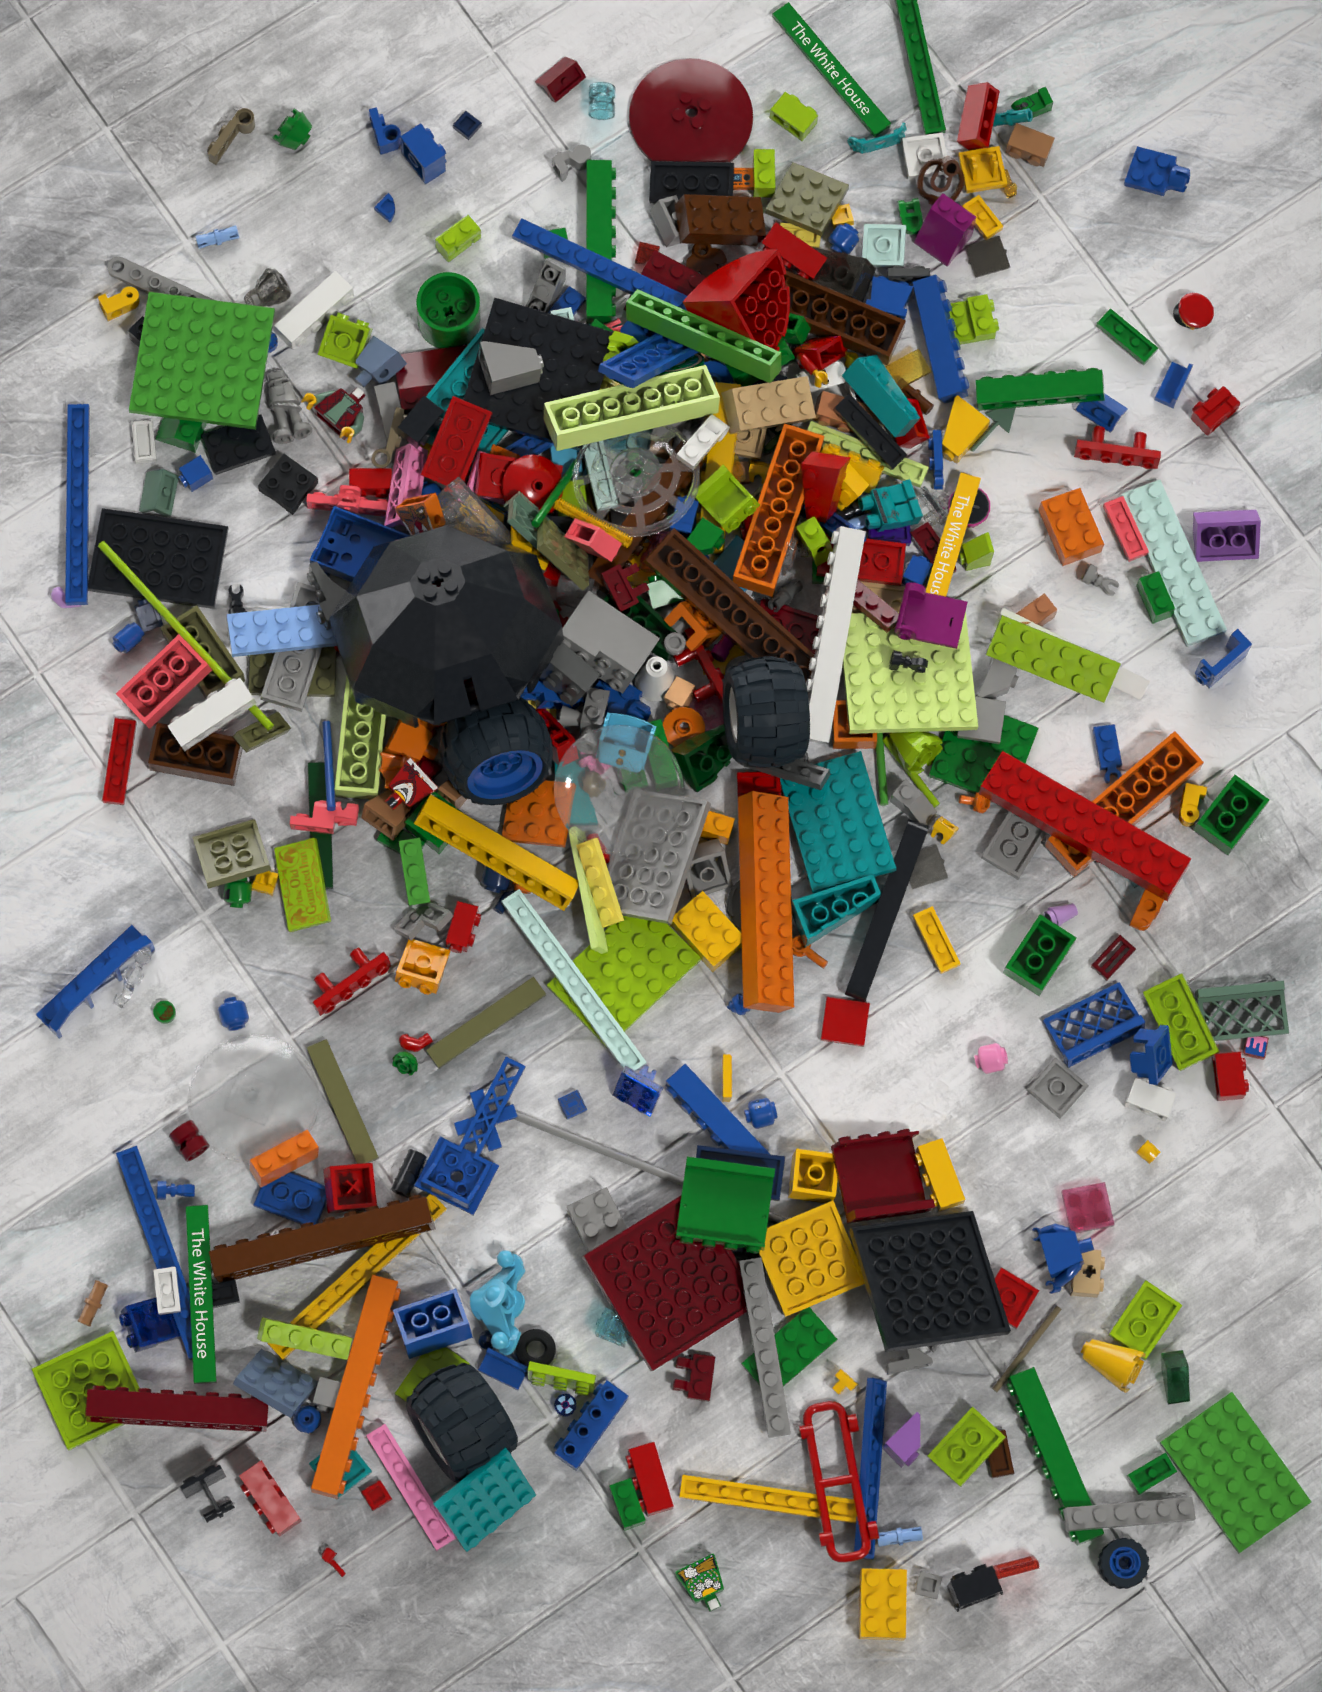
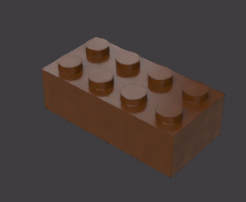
(720, 220)
(210, 760)

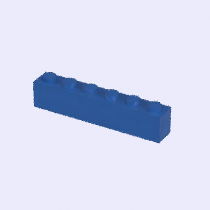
(940, 338)
(710, 1112)

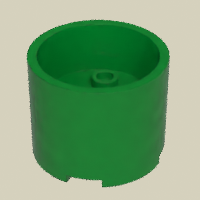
(445, 295)

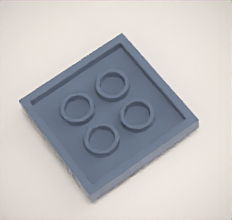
(275, 1383)

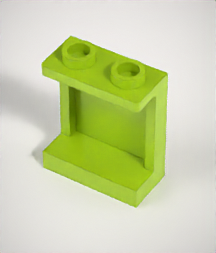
(726, 499)

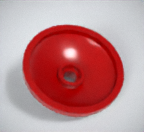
(523, 475)

